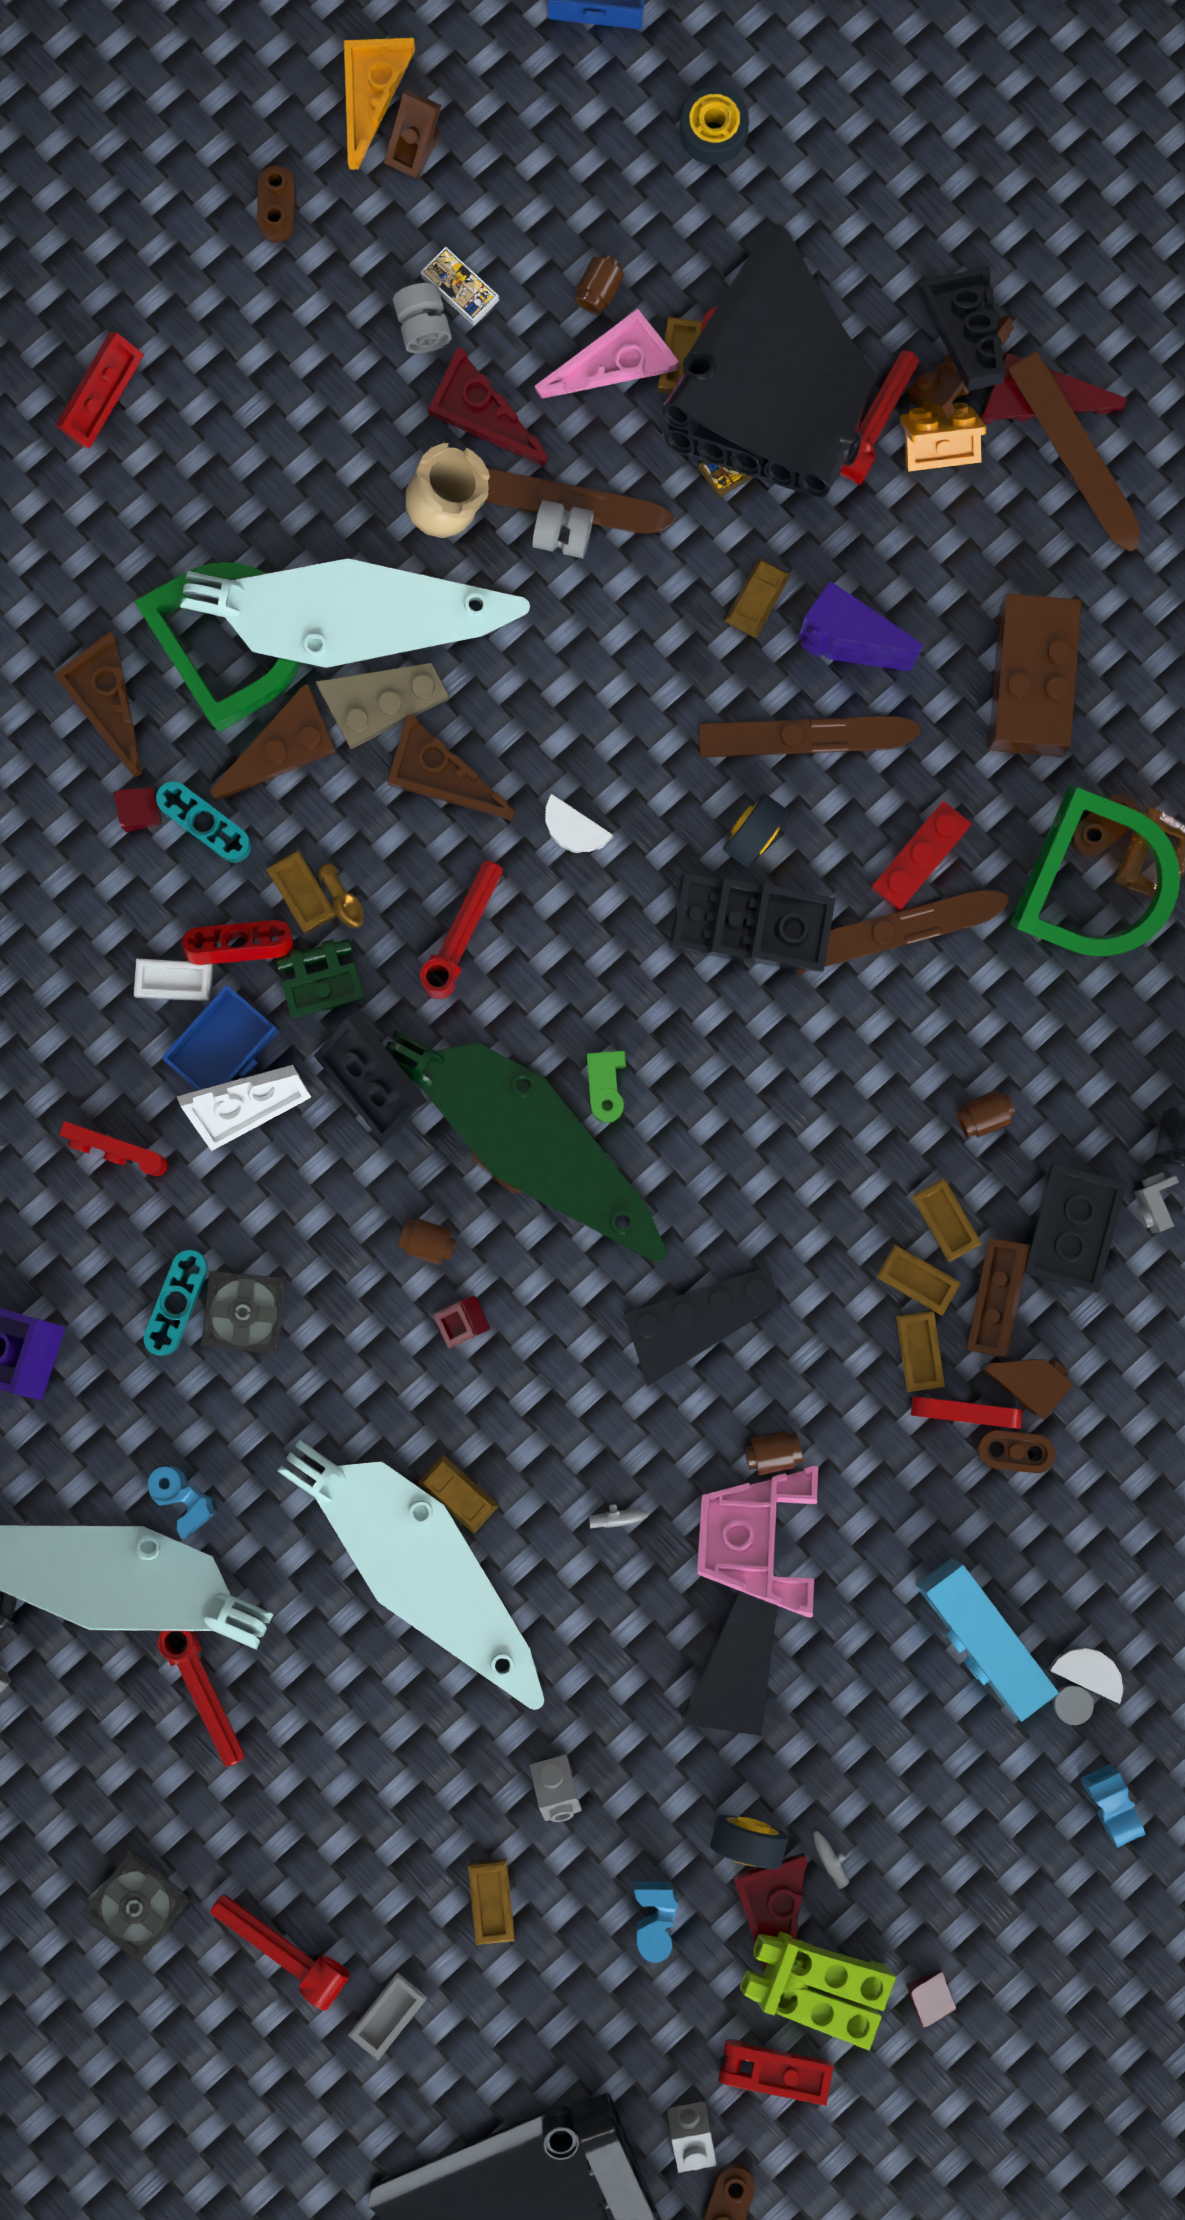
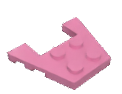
(740, 1538)

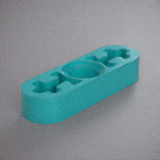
(176, 813)
(160, 1308)

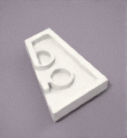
(243, 1104)

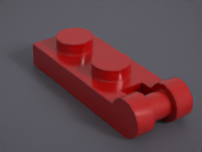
(115, 1150)
(777, 2072)

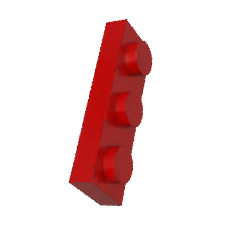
(99, 390)
(921, 855)

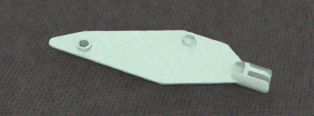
(349, 611)
(420, 1566)
(123, 1581)

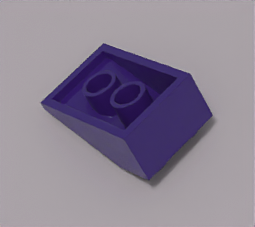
(854, 633)
(27, 1353)

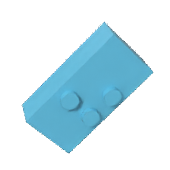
(987, 1639)

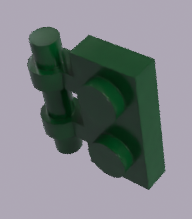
(324, 989)

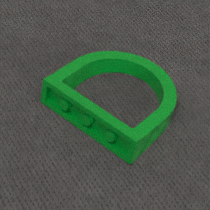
(222, 714)
(1051, 855)

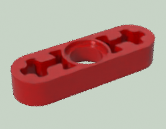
(212, 954)
(966, 1412)

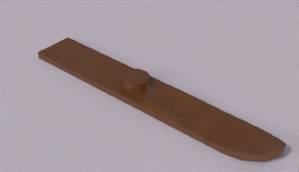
(1076, 451)
(609, 509)
(805, 736)
(913, 925)

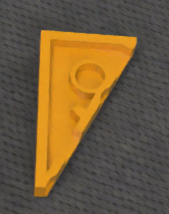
(371, 81)

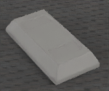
(387, 2016)

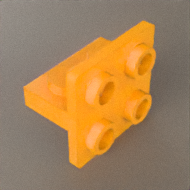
(940, 441)

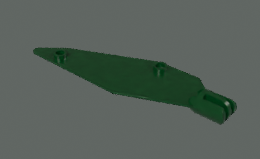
(529, 1137)

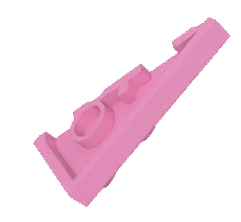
(620, 355)

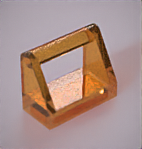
(1137, 850)

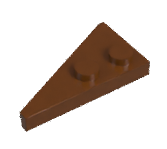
(940, 387)
(100, 691)
(287, 743)
(431, 770)

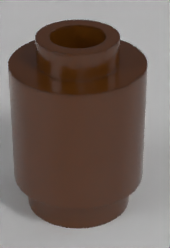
(599, 284)
(985, 1114)
(427, 1241)
(773, 1452)

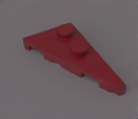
(1009, 403)
(473, 405)
(773, 1897)

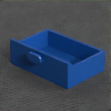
(599, 12)
(221, 1042)

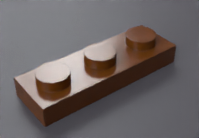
(998, 1297)

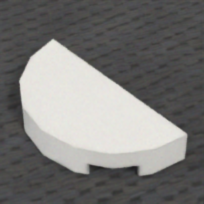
(573, 829)
(1090, 1670)

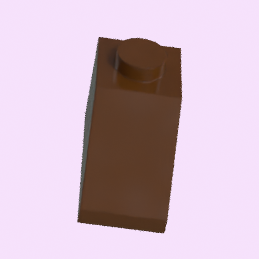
(1031, 1382)

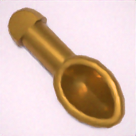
(345, 904)

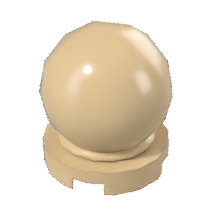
(446, 490)

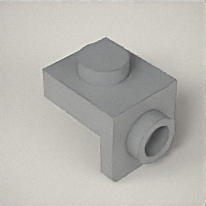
(1152, 1208)
(555, 1789)
(691, 2137)

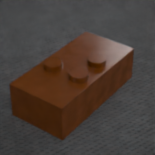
(1035, 675)

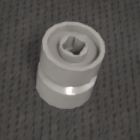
(422, 320)
(550, 524)

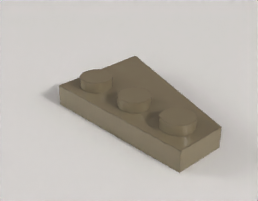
(380, 700)

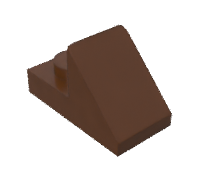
(413, 134)

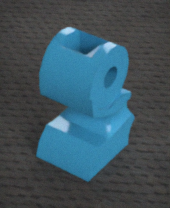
(168, 1486)
(1116, 1807)
(652, 1931)

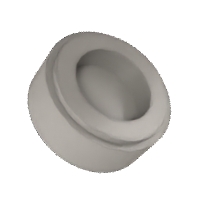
(1073, 1704)

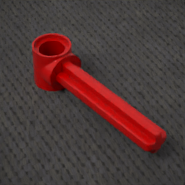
(879, 414)
(461, 931)
(203, 1695)
(320, 1978)

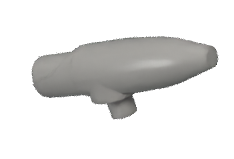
(616, 1517)
(831, 1860)

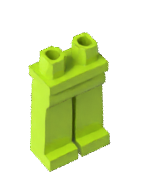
(819, 1988)

